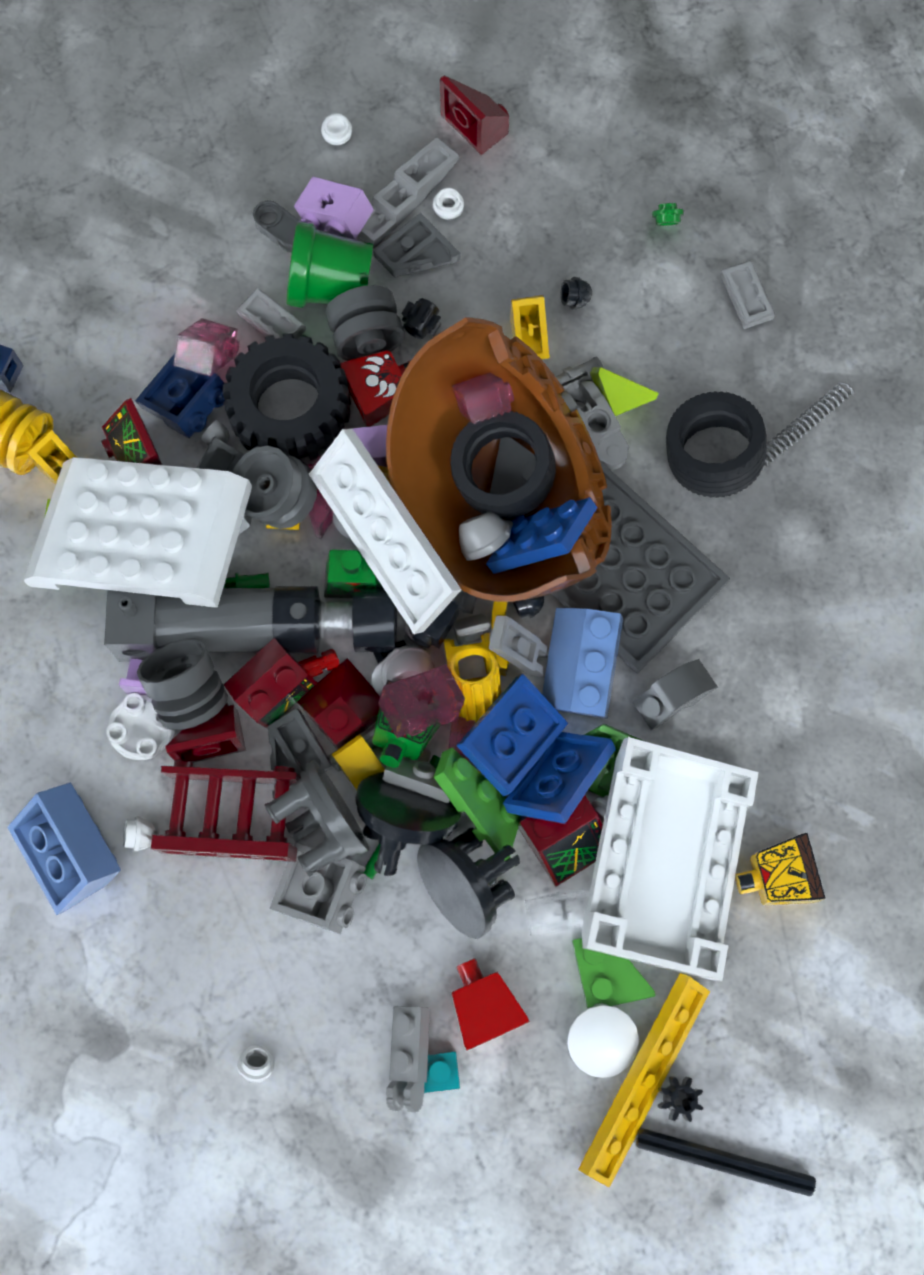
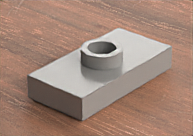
(747, 294)
(269, 316)
(417, 778)

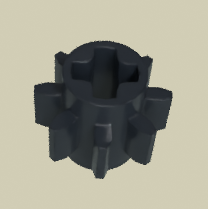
(421, 318)
(671, 1094)

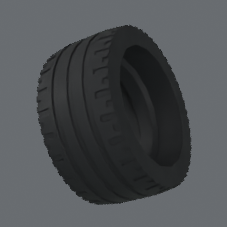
(708, 411)
(475, 437)

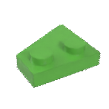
(609, 978)

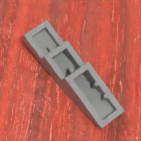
(408, 189)

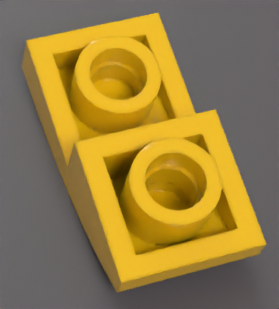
(357, 760)

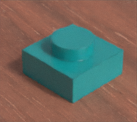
(442, 1072)

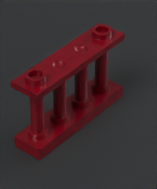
(208, 841)

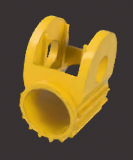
(480, 691)

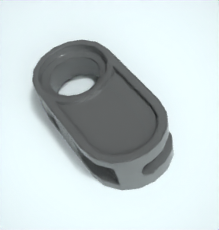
(279, 231)

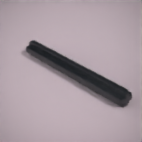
(726, 1162)

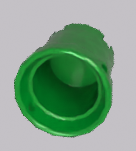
(325, 266)

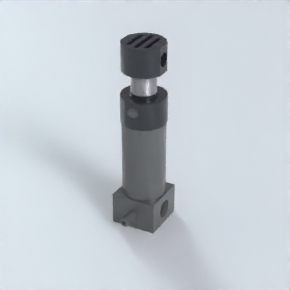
(249, 621)

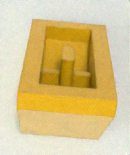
(529, 323)
(50, 454)

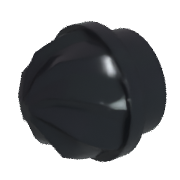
(575, 293)
(529, 607)

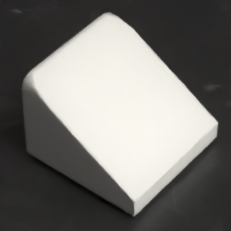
(471, 628)

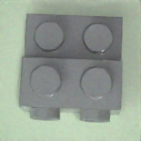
(324, 896)

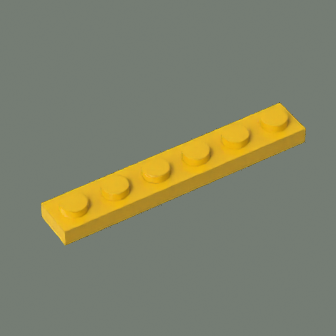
(643, 1080)

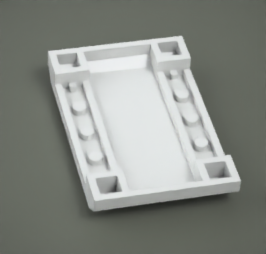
(140, 529)
(668, 859)

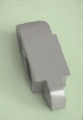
(609, 442)

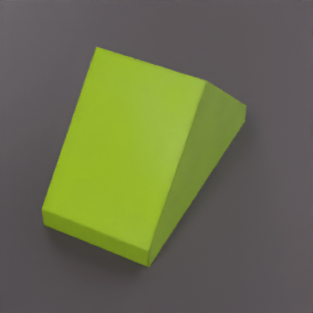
(621, 392)

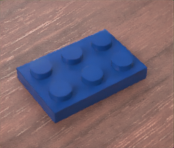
(543, 535)
(512, 735)
(560, 777)

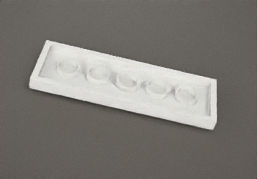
(384, 531)

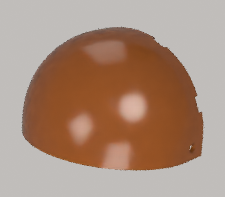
(420, 443)

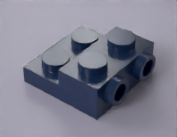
(182, 398)

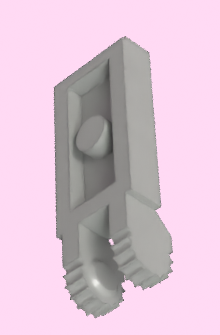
(518, 645)
(408, 1058)

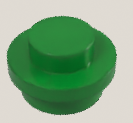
(667, 214)

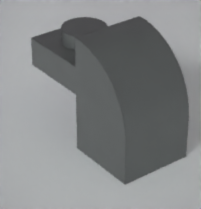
(674, 692)

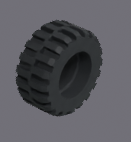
(279, 361)

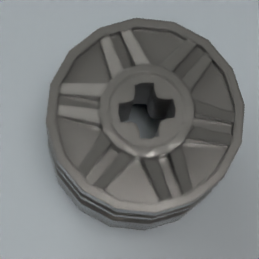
(182, 684)

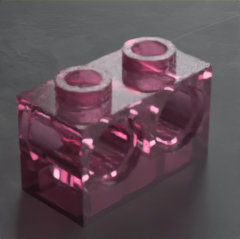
(206, 347)

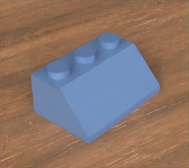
(582, 661)
(63, 847)

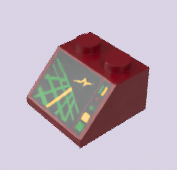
(128, 437)
(269, 684)
(565, 847)

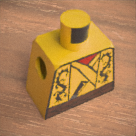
(783, 874)

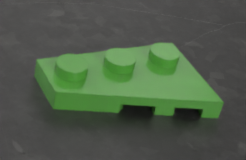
(478, 798)

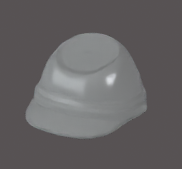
(483, 535)
(401, 664)

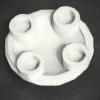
(137, 729)
(603, 1041)

